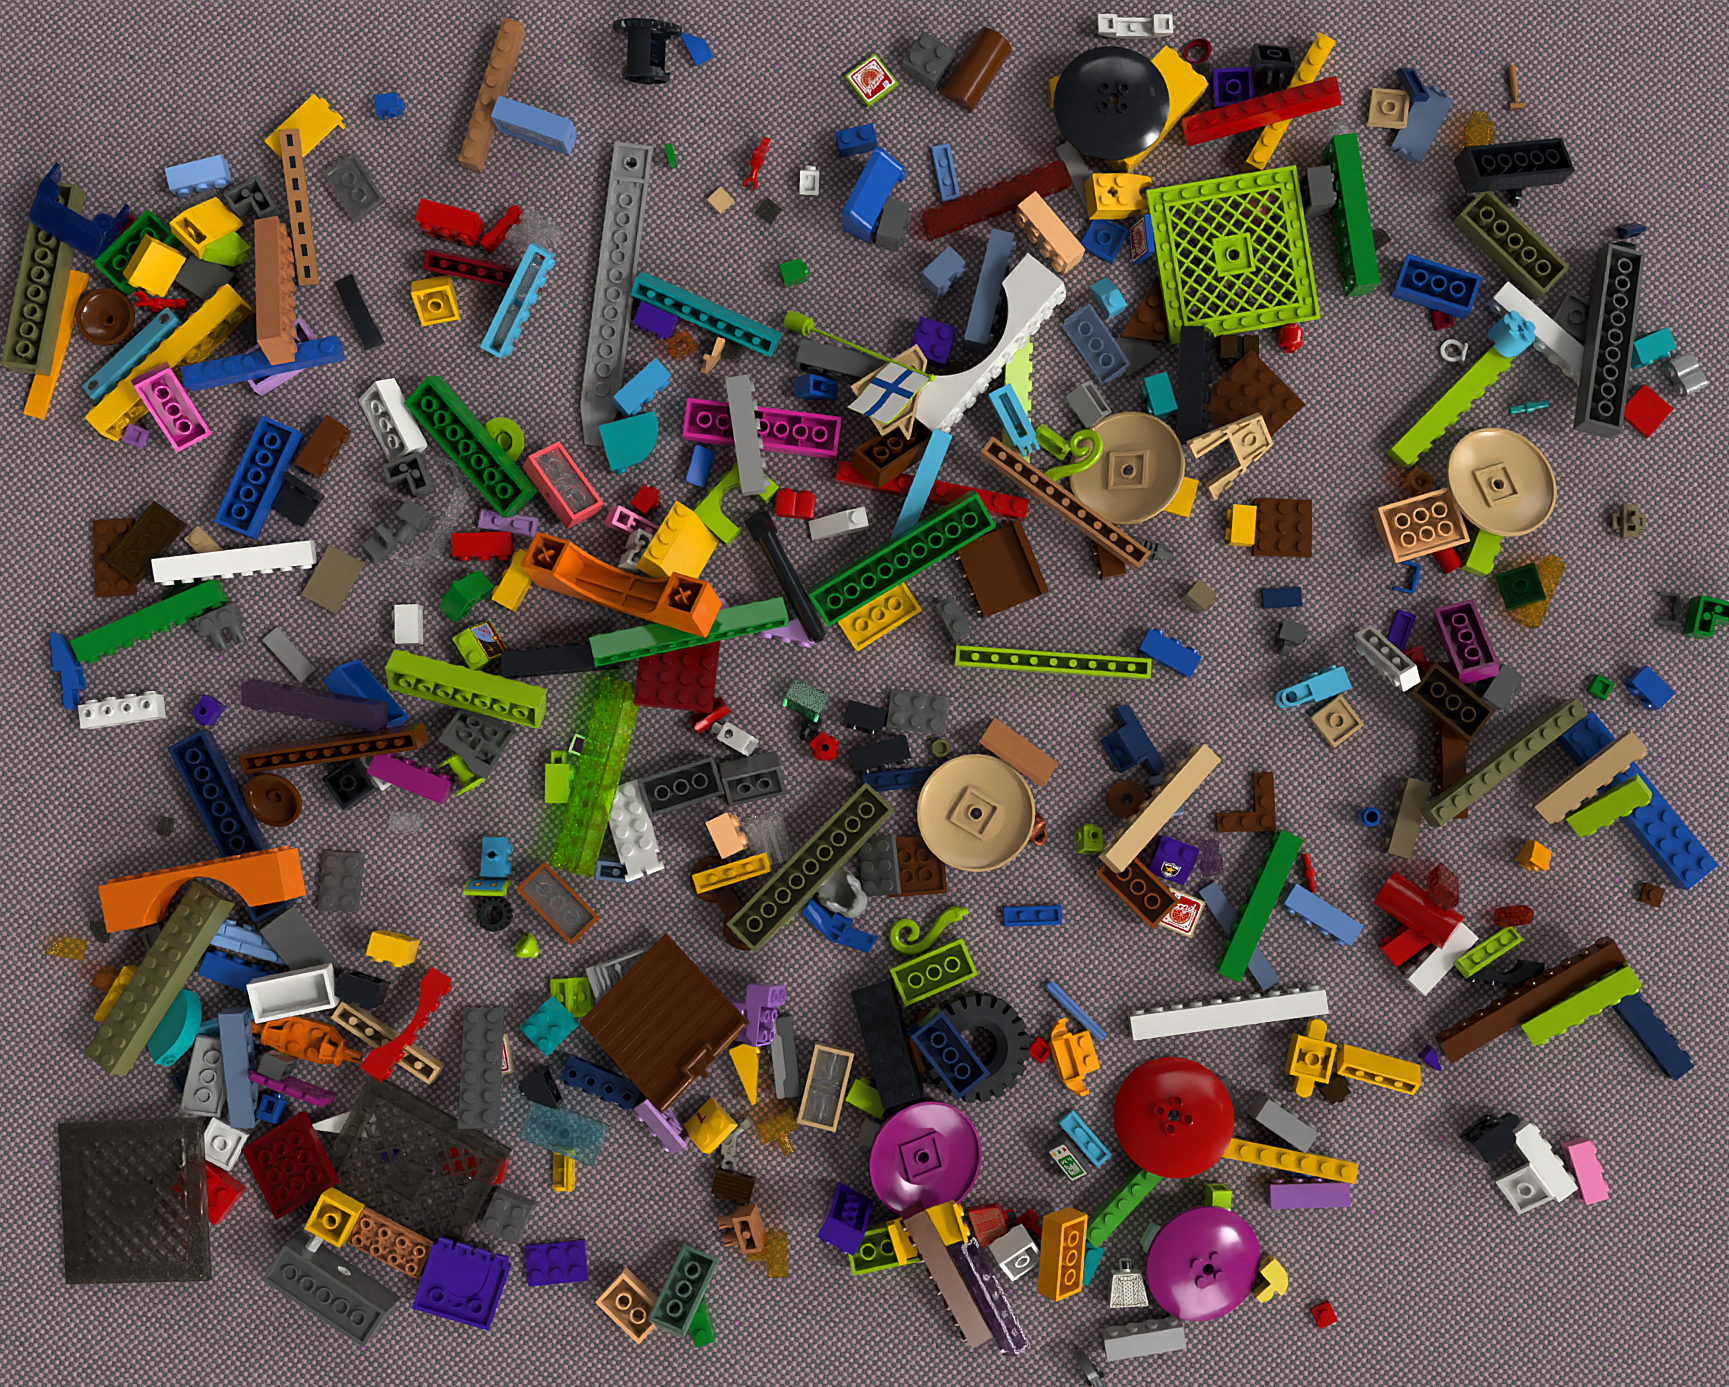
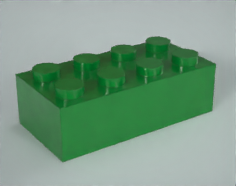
(118, 255)

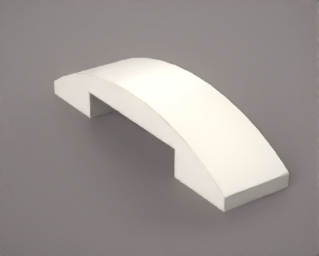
(1135, 28)

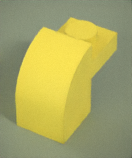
(1275, 1279)

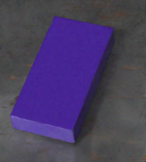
(1400, 628)

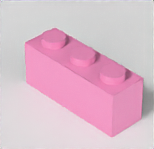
(1586, 1170)

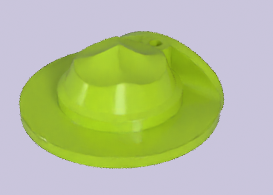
(507, 435)

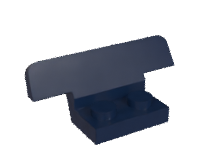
(1131, 744)

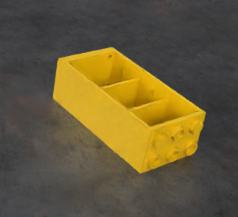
(1184, 91)

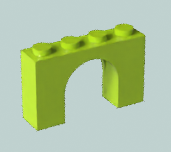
(710, 508)

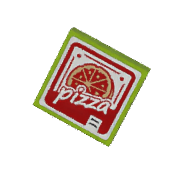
(871, 80)

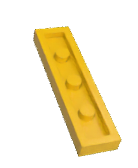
(732, 873)

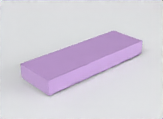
(517, 524)

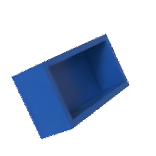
(358, 681)

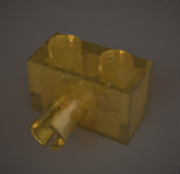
(778, 1128)
(774, 1255)

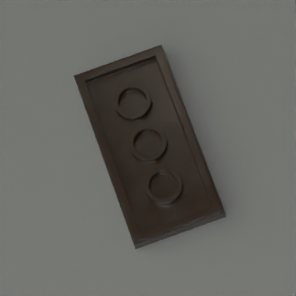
(145, 541)

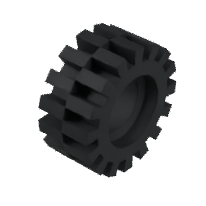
(483, 908)

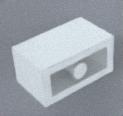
(408, 624)

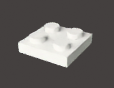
(223, 1143)
(1524, 1188)

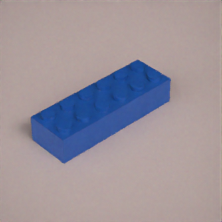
(259, 477)

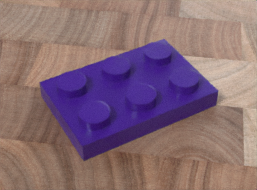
(556, 1262)

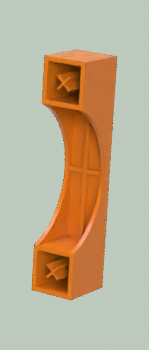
(671, 601)
(256, 876)

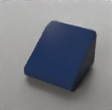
(1630, 230)

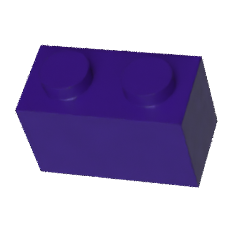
(656, 320)

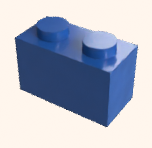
(856, 140)
(1649, 688)

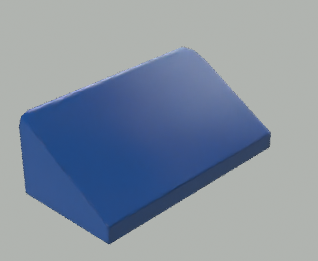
(700, 466)

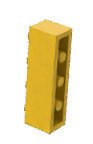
(1378, 1069)

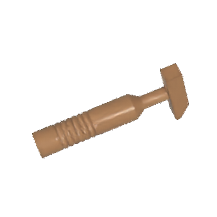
(1514, 89)

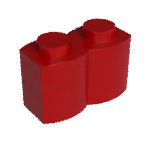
(795, 504)

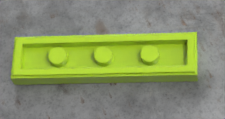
(1487, 951)

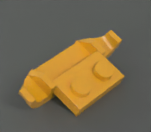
(1072, 1056)

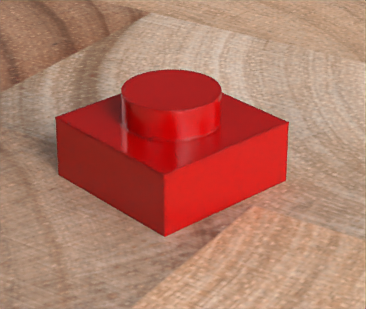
(1323, 1314)

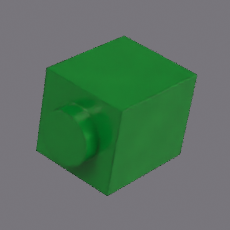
(793, 272)

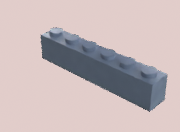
(238, 1061)

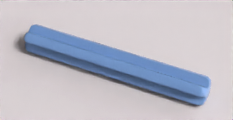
(1075, 1010)

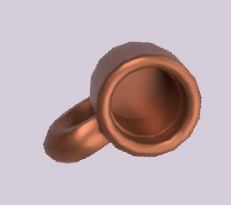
(1039, 827)

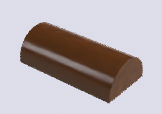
(977, 69)

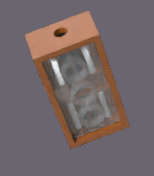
(557, 903)

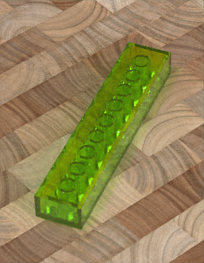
(596, 778)

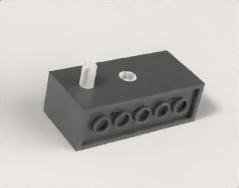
(331, 1288)

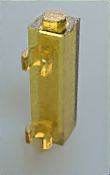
(1549, 571)

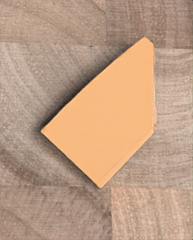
(711, 360)

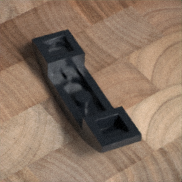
(358, 312)

